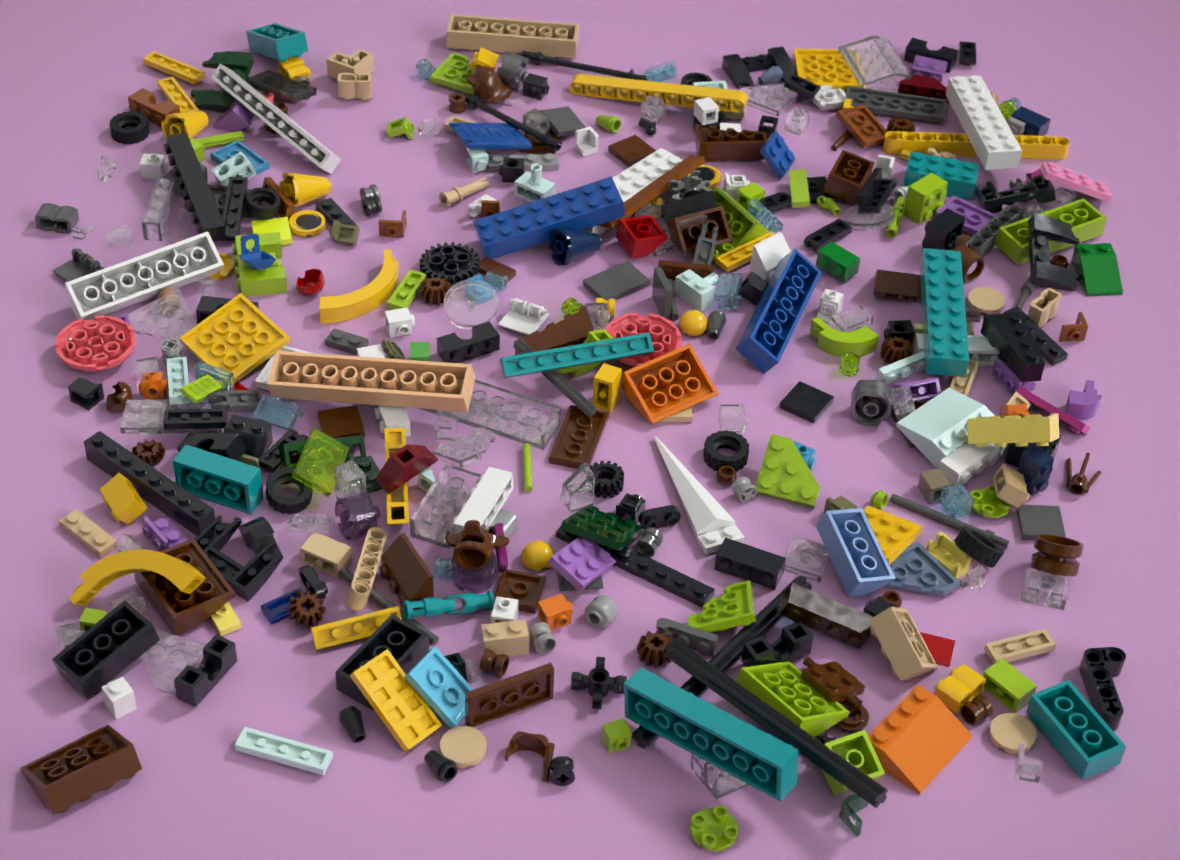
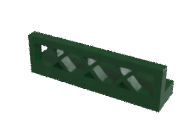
(297, 447)

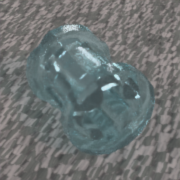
(496, 281)

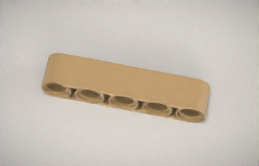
(366, 568)

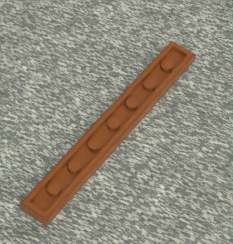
(657, 187)

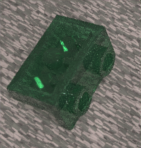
(371, 470)

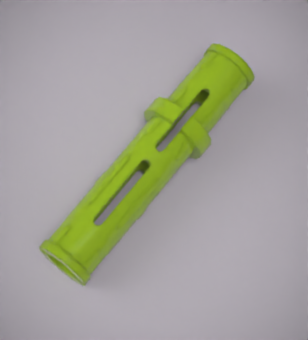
(899, 205)

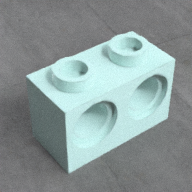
(233, 167)

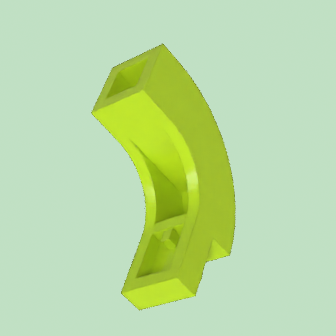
(837, 342)

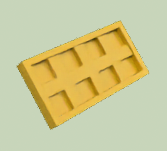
(395, 700)

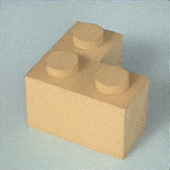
(358, 62)

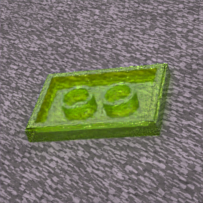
(318, 461)

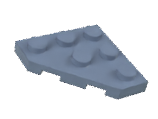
(921, 573)

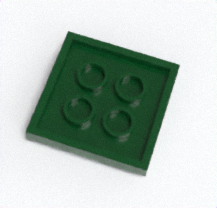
(602, 527)

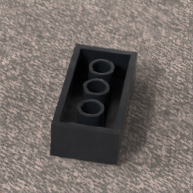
(402, 640)
(106, 649)

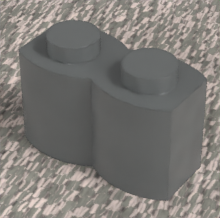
(56, 218)

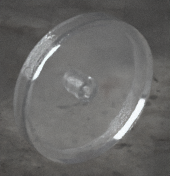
(868, 221)
(471, 303)

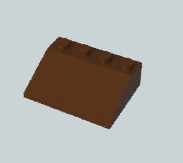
(183, 610)
(82, 769)

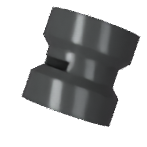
(651, 539)

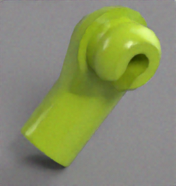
(828, 204)

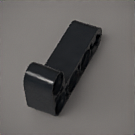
(1097, 670)

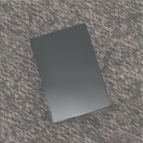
(616, 282)

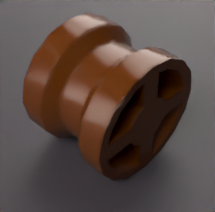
(457, 103)

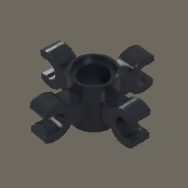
(598, 682)

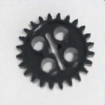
(450, 262)

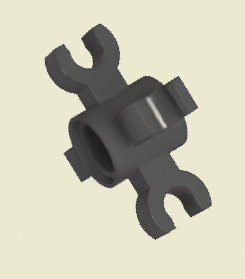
(689, 185)

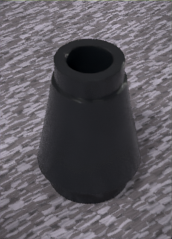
(353, 724)
(442, 767)

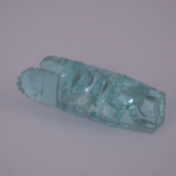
(765, 216)

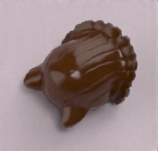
(489, 85)

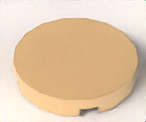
(986, 300)
(1011, 729)
(464, 746)

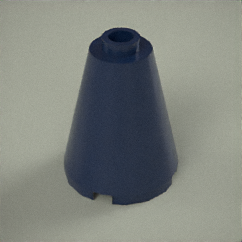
(572, 245)

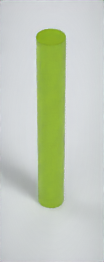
(527, 470)

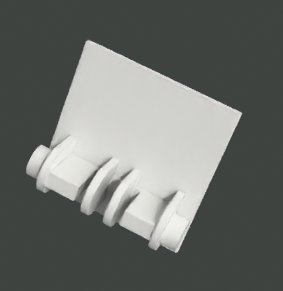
(524, 317)

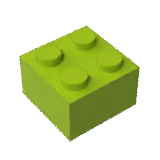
(925, 198)
(860, 753)

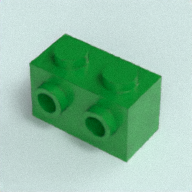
(837, 261)

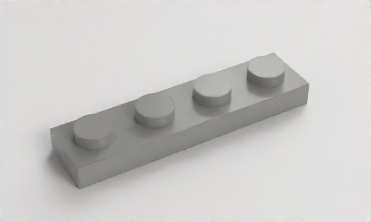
(547, 161)

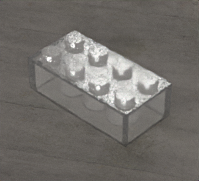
(442, 504)

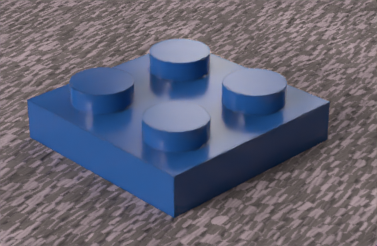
(777, 154)

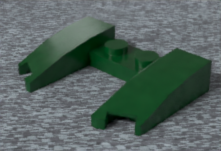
(222, 100)

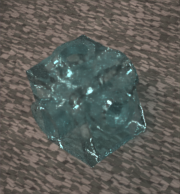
(956, 500)

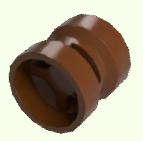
(493, 662)
(977, 709)

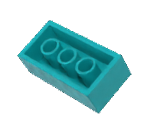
(277, 41)
(959, 174)
(219, 479)
(1075, 729)

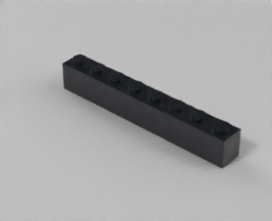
(194, 186)
(149, 483)

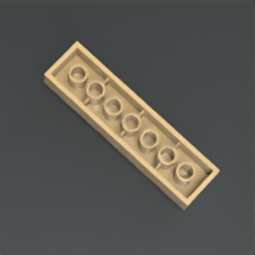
(512, 35)

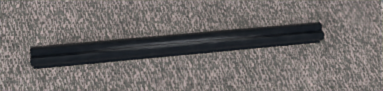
(730, 652)
(777, 724)

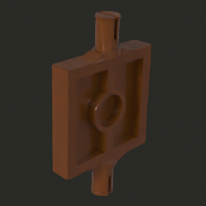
(833, 682)

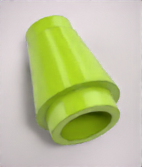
(610, 123)

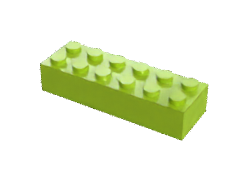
(1081, 215)

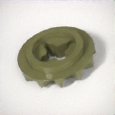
(392, 350)

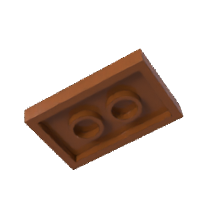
(862, 125)

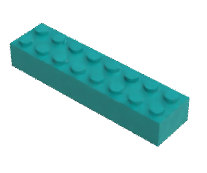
(943, 313)
(711, 734)

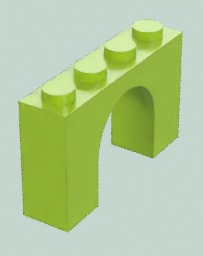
(264, 281)

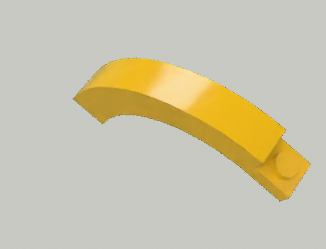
(364, 300)
(398, 499)
(112, 567)

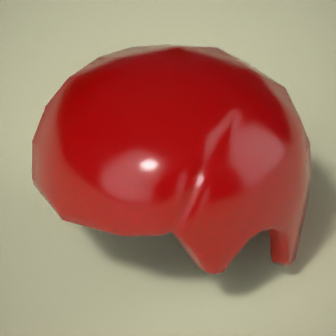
(311, 283)

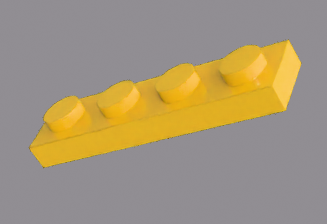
(174, 67)
(176, 94)
(739, 255)
(351, 628)

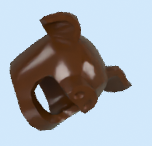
(968, 257)
(474, 545)

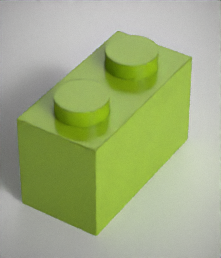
(1008, 685)

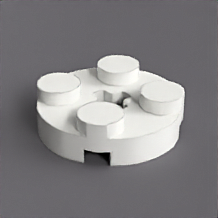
(829, 98)

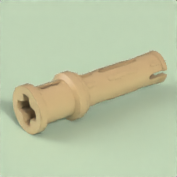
(457, 194)

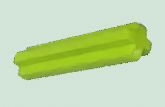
(221, 139)

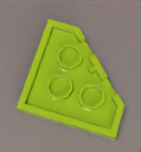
(453, 73)
(786, 474)
(727, 611)

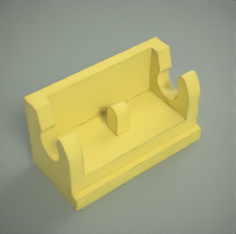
(949, 555)

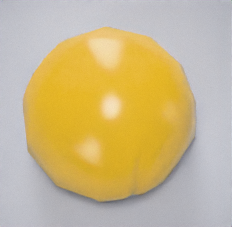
(693, 323)
(536, 555)

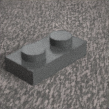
(345, 341)

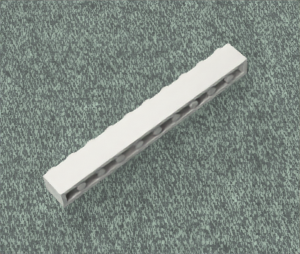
(276, 119)

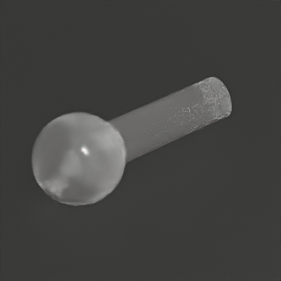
(517, 103)
(474, 677)

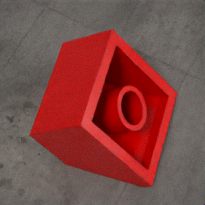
(640, 235)

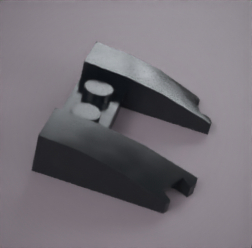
(739, 68)
(1038, 188)
(1042, 273)
(243, 579)

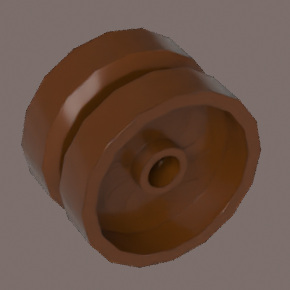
(1056, 555)

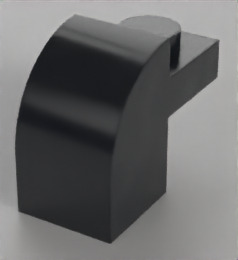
(258, 534)

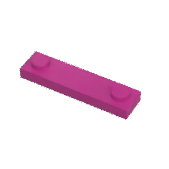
(1075, 425)

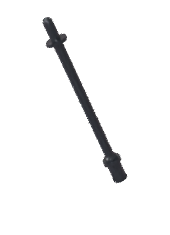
(538, 58)
(545, 139)

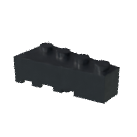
(1015, 343)

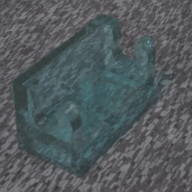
(728, 290)

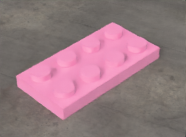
(1079, 183)

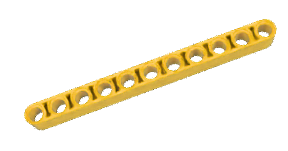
(638, 90)
(957, 143)

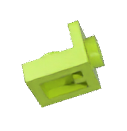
(399, 127)

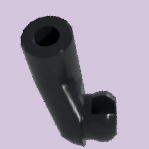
(649, 126)

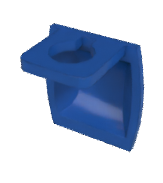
(256, 259)

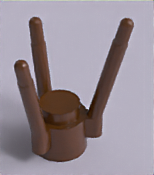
(1078, 483)

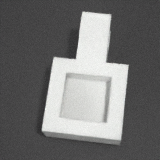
(476, 205)

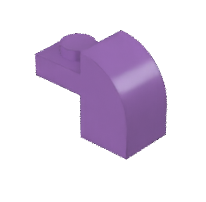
(1083, 404)

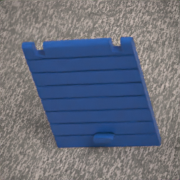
(490, 136)

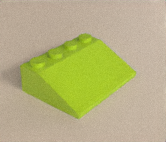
(791, 696)

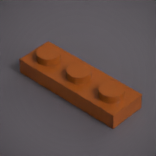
(286, 206)

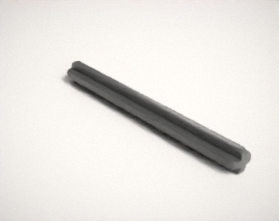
(563, 385)

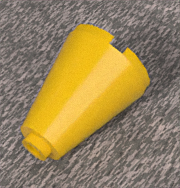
(184, 122)
(304, 188)

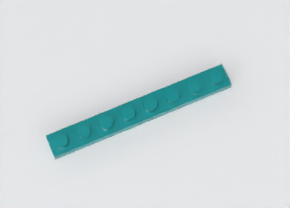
(576, 355)

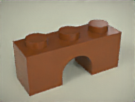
(145, 103)

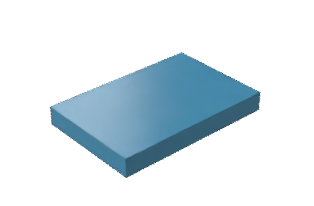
(226, 152)

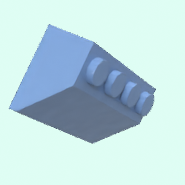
(854, 551)

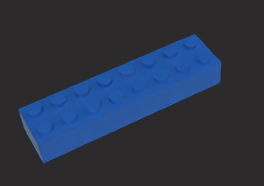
(536, 220)
(778, 311)

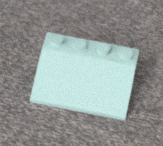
(941, 424)

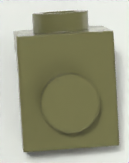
(344, 233)

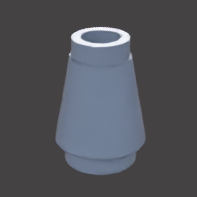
(772, 75)

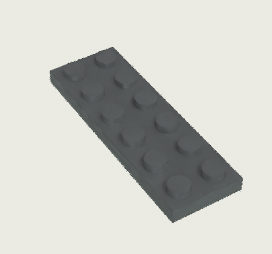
(898, 104)

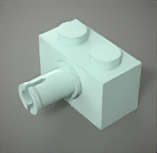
(532, 185)
(696, 290)

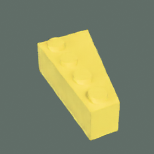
(1013, 430)

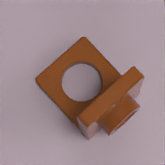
(490, 207)
(393, 228)
(1074, 332)

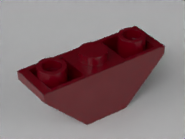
(923, 86)
(404, 466)

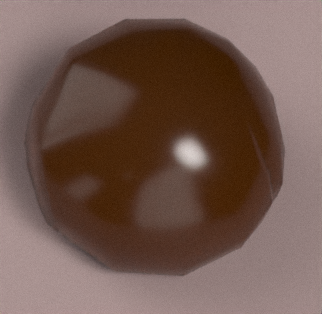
(117, 401)

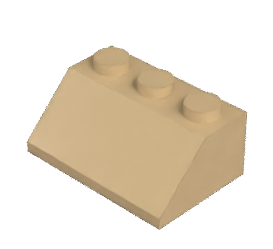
(902, 643)

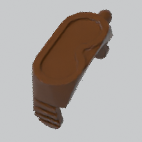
(532, 742)

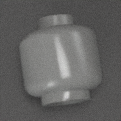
(601, 611)

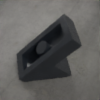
(805, 89)

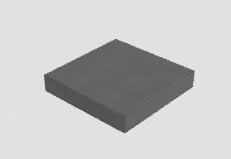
(563, 121)
(662, 292)
(1040, 520)

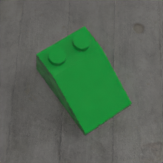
(1098, 269)

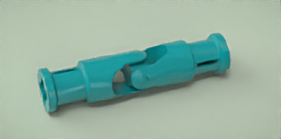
(434, 606)

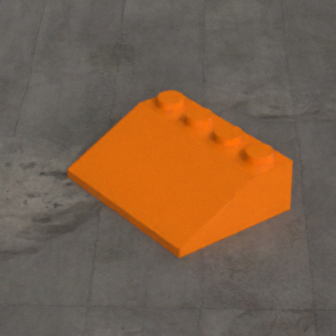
(668, 384)
(918, 739)

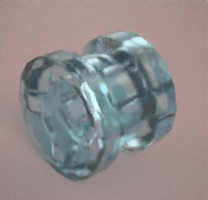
(425, 68)
(443, 568)

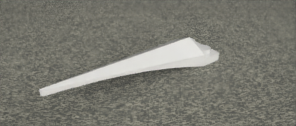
(706, 516)

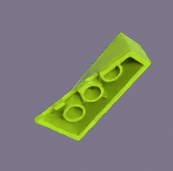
(740, 222)

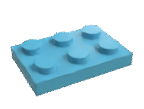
(440, 686)

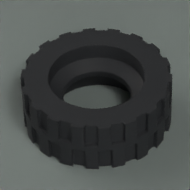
(129, 119)
(730, 440)
(283, 504)
(978, 546)

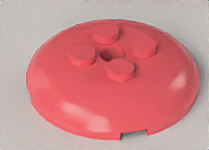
(663, 334)
(95, 343)

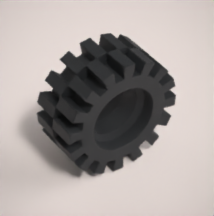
(609, 471)

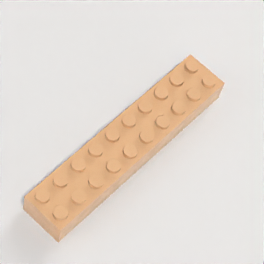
(372, 381)

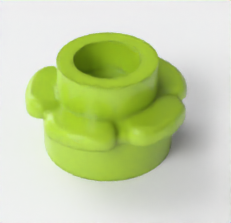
(879, 499)

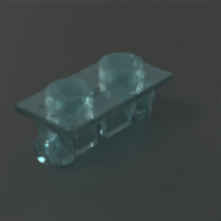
(661, 72)

